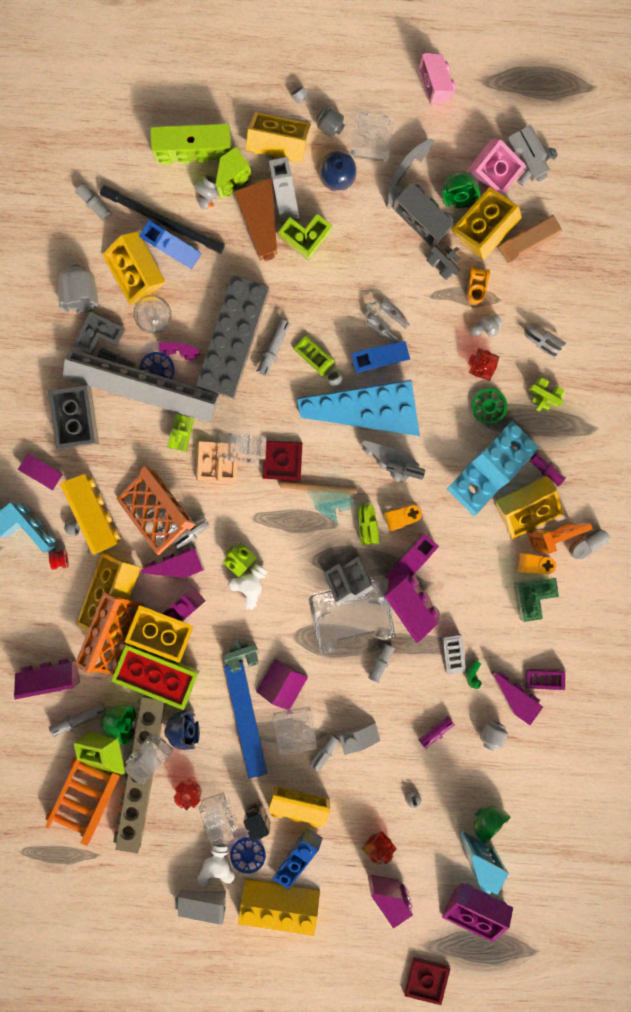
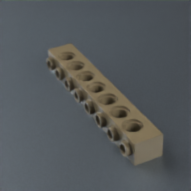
(132, 841)

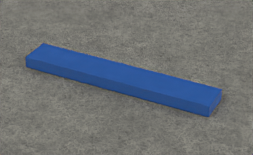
(246, 722)

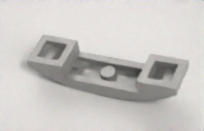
(419, 153)

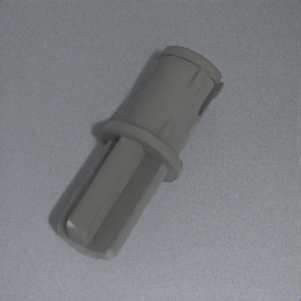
(405, 469)

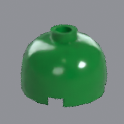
(460, 189)
(118, 723)
(489, 822)

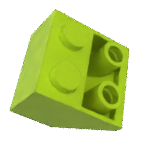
(232, 172)
(100, 752)

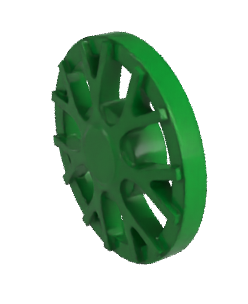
(489, 406)

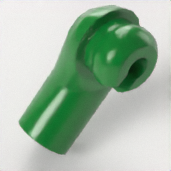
(471, 675)

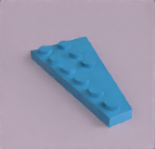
(374, 407)

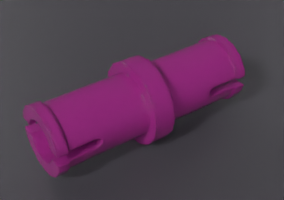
(547, 469)
(436, 732)

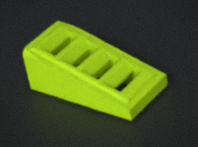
(323, 369)

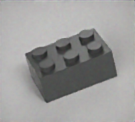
(423, 214)
(73, 417)

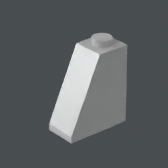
(202, 906)

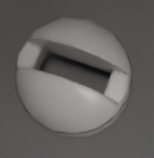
(300, 95)
(334, 378)
(72, 528)
(409, 800)

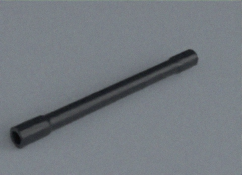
(117, 197)

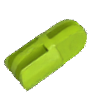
(368, 525)

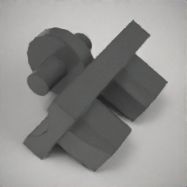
(450, 267)

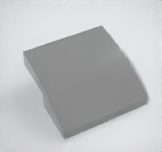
(348, 581)

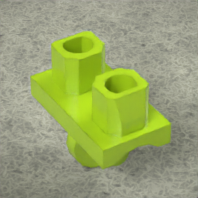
(553, 398)
(180, 433)

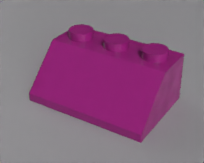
(412, 605)
(46, 678)
(391, 899)
(478, 912)

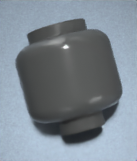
(330, 121)

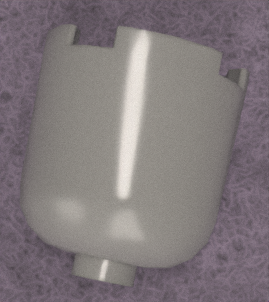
(77, 289)

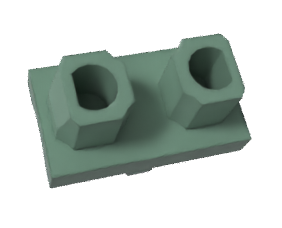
(249, 653)

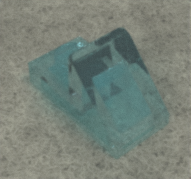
(328, 509)

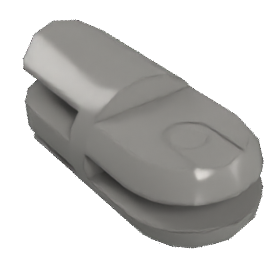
(544, 340)
(190, 535)
(588, 543)

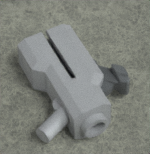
(532, 153)

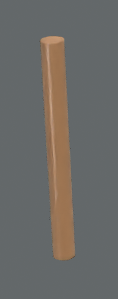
(318, 487)

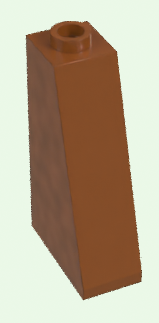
(258, 213)

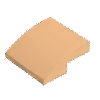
(213, 468)

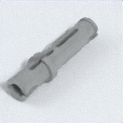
(269, 355)
(70, 723)

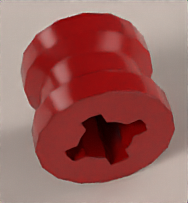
(58, 559)

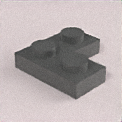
(96, 328)

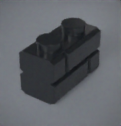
(256, 821)

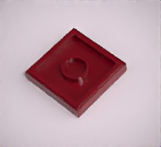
(283, 460)
(427, 981)

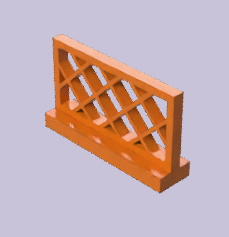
(163, 497)
(545, 541)
(100, 631)

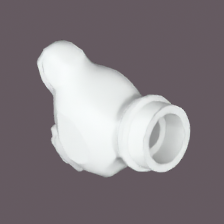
(249, 585)
(216, 866)

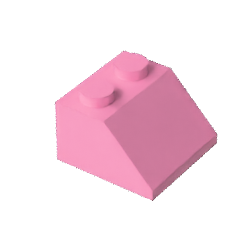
(436, 78)
(496, 166)

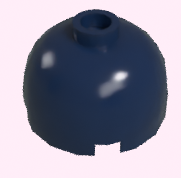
(337, 171)
(182, 730)

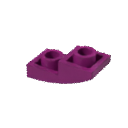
(185, 351)
(40, 472)

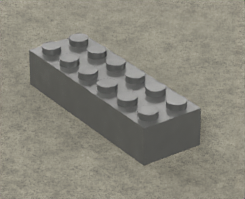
(233, 337)

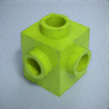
(239, 559)

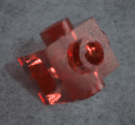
(483, 364)
(192, 789)
(379, 848)

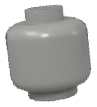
(493, 735)

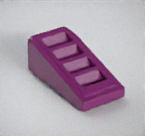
(561, 686)

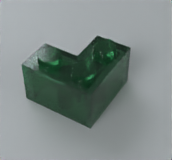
(529, 595)

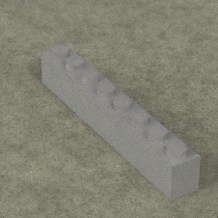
(140, 385)

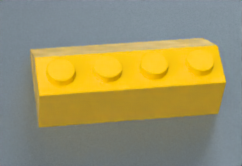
(90, 513)
(112, 577)
(279, 908)

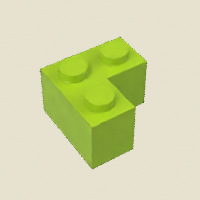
(306, 240)

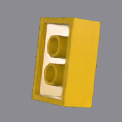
(278, 137)
(487, 222)
(133, 267)
(529, 507)
(159, 634)
(299, 806)

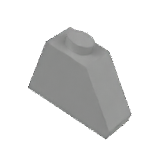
(359, 738)

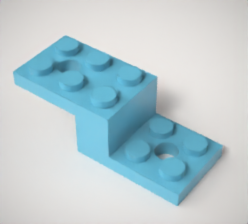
(493, 468)
(18, 515)

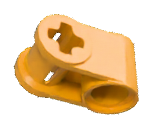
(477, 282)
(399, 517)
(533, 564)

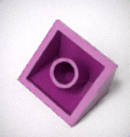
(281, 685)

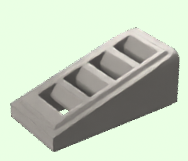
(453, 638)

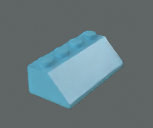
(485, 864)

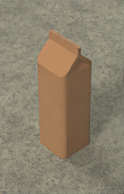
(530, 239)

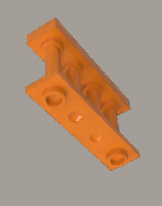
(95, 813)

